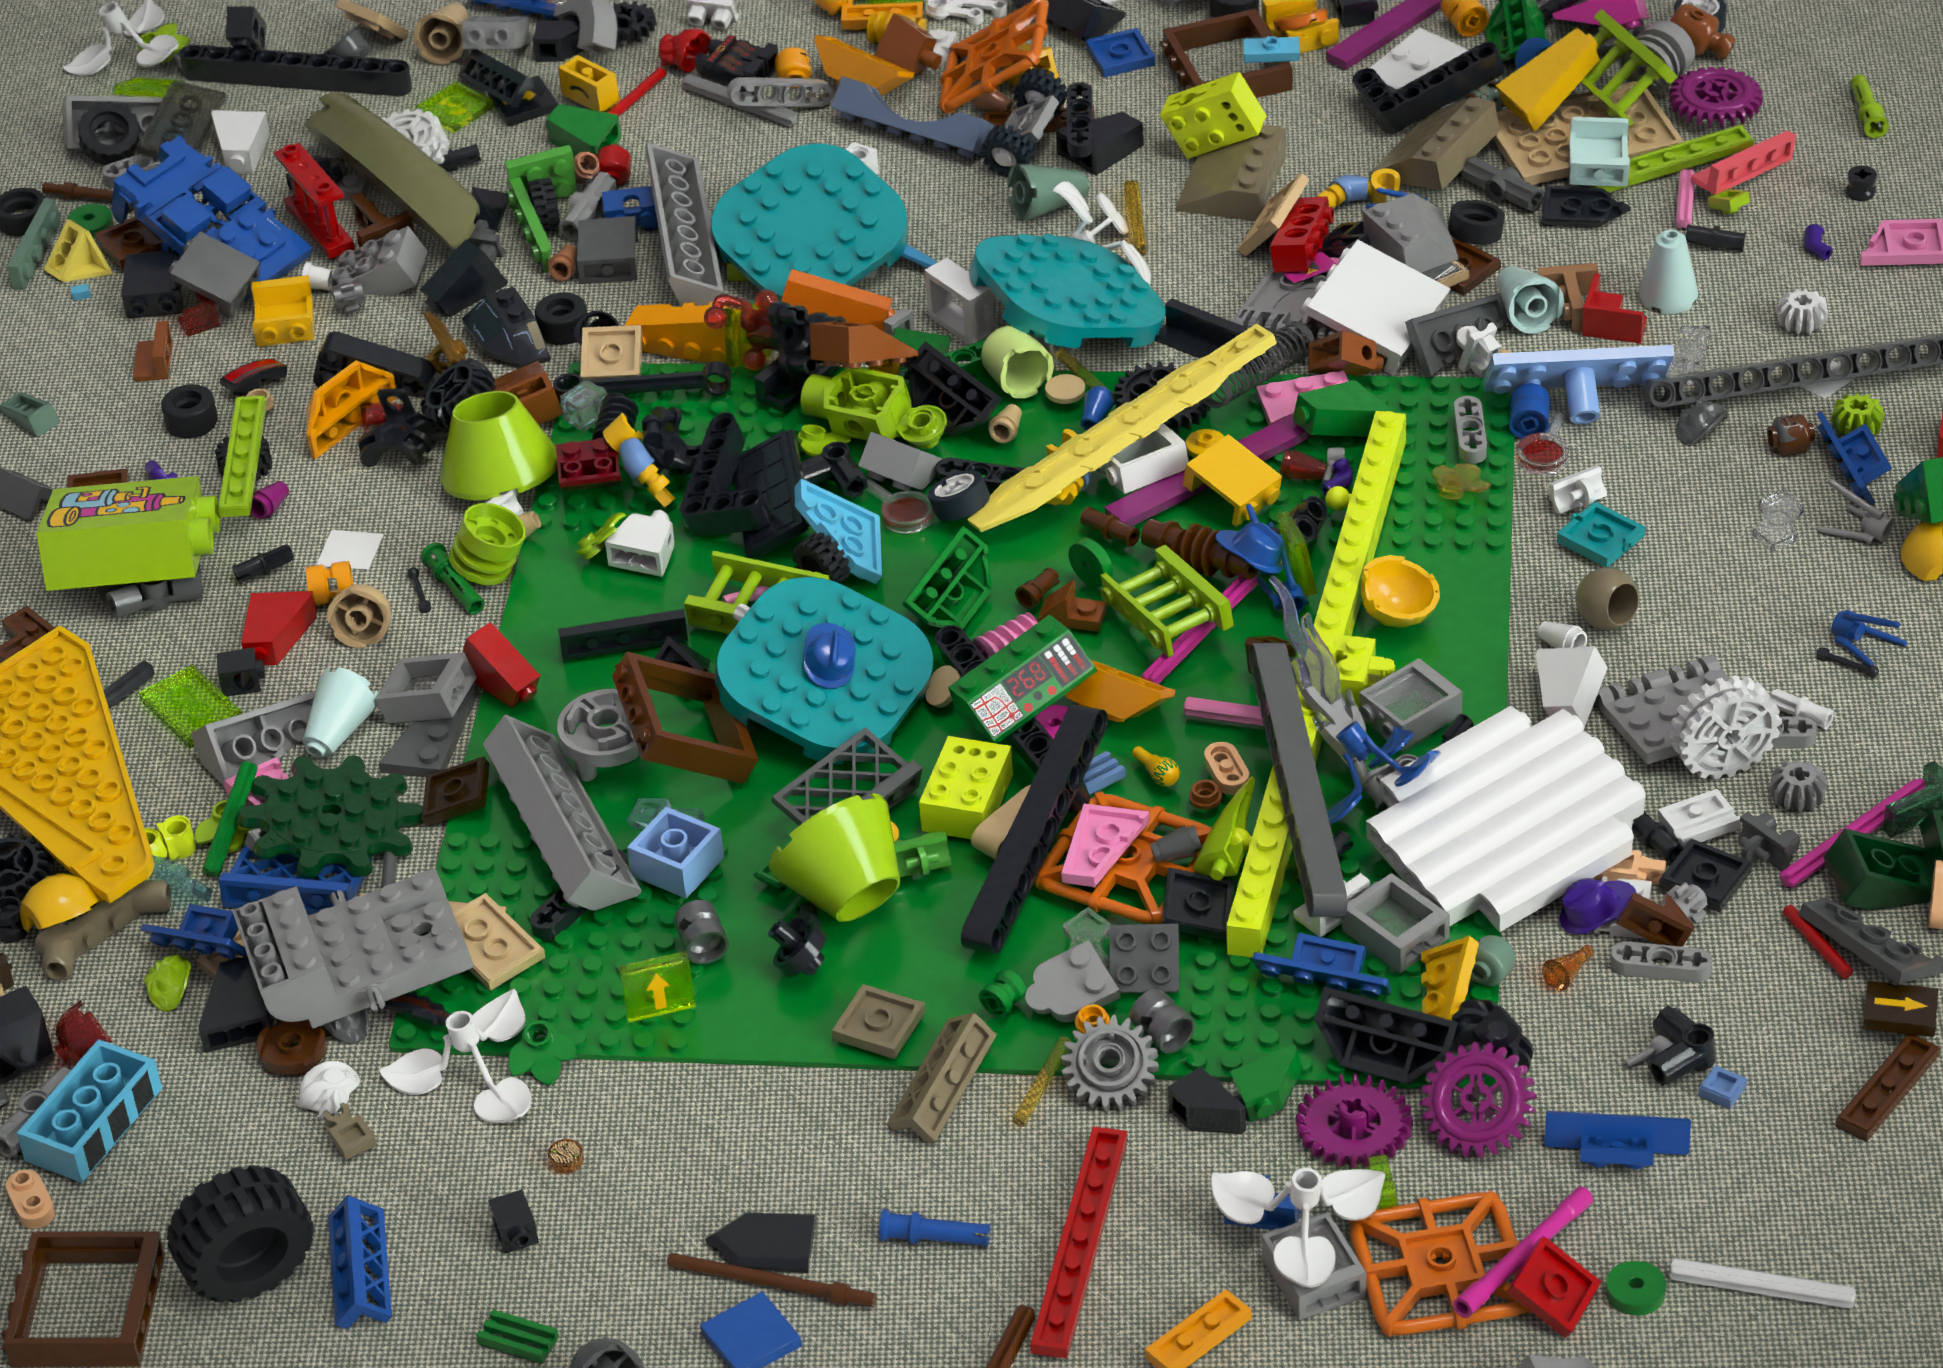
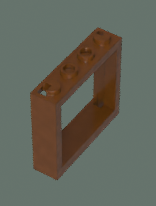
(1177, 39)
(729, 759)
(84, 1247)

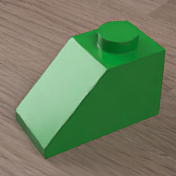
(1267, 1082)

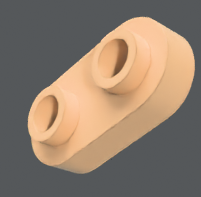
(1226, 767)
(1936, 901)
(30, 1199)

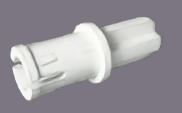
(1802, 708)

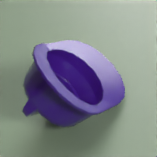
(1593, 904)

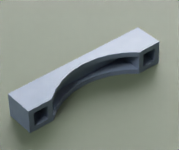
(958, 131)

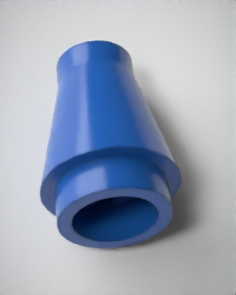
(1096, 406)

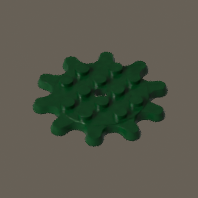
(363, 825)

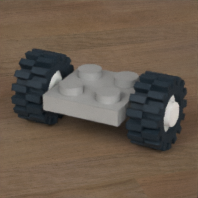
(1039, 101)

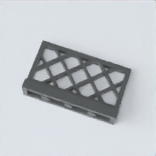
(893, 786)

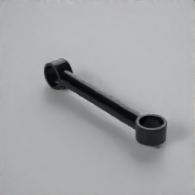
(654, 383)

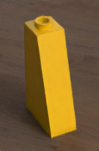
(1549, 78)

